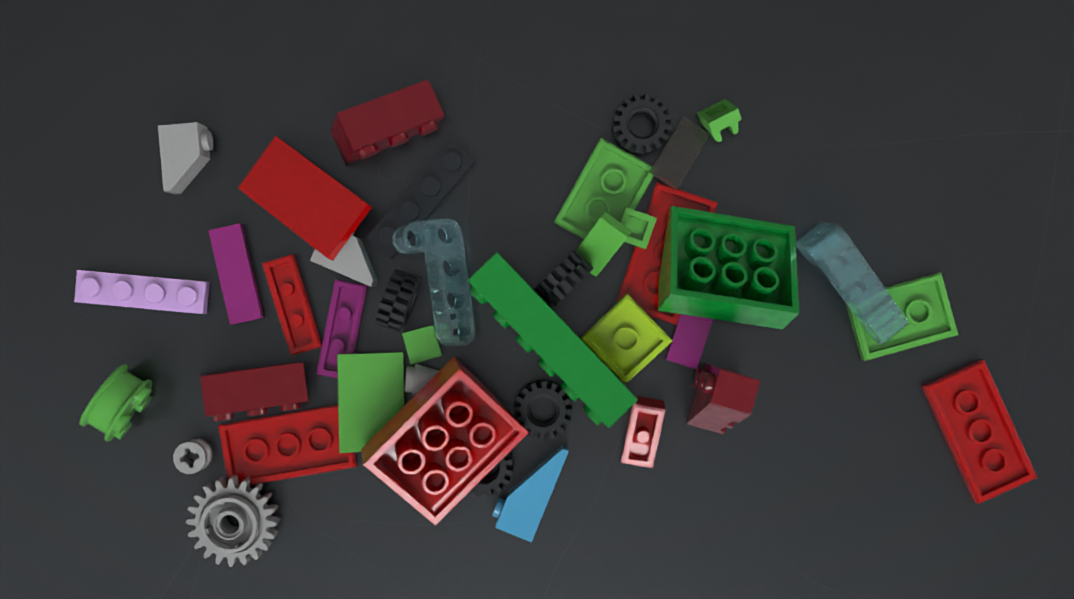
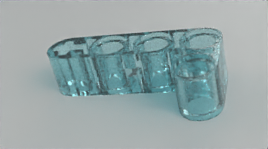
(853, 279)
(439, 282)

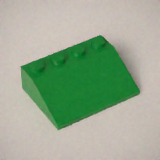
(729, 269)

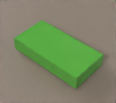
(603, 242)

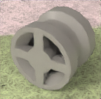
(200, 452)

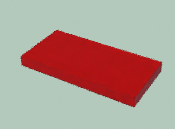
(304, 198)
(644, 267)
(979, 431)
(284, 445)

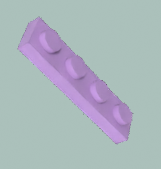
(141, 292)

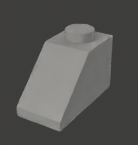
(183, 153)
(350, 261)

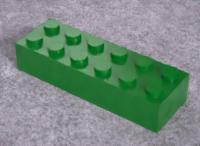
(556, 344)

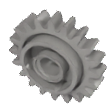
(216, 531)

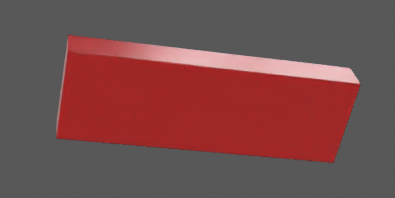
(292, 304)

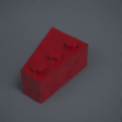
(386, 122)
(253, 390)
(721, 398)

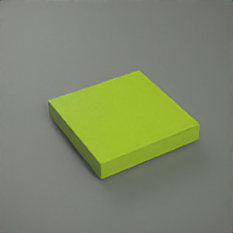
(626, 338)

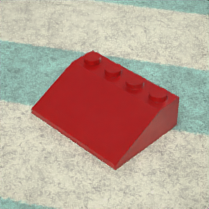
(443, 442)

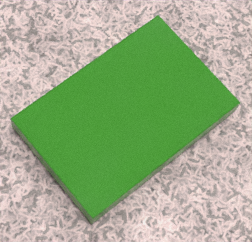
(606, 184)
(926, 310)
(368, 395)

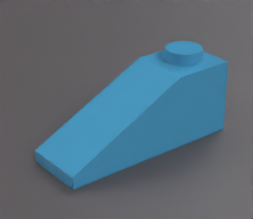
(527, 500)

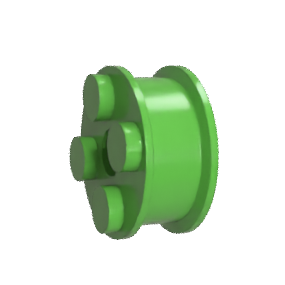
(116, 403)

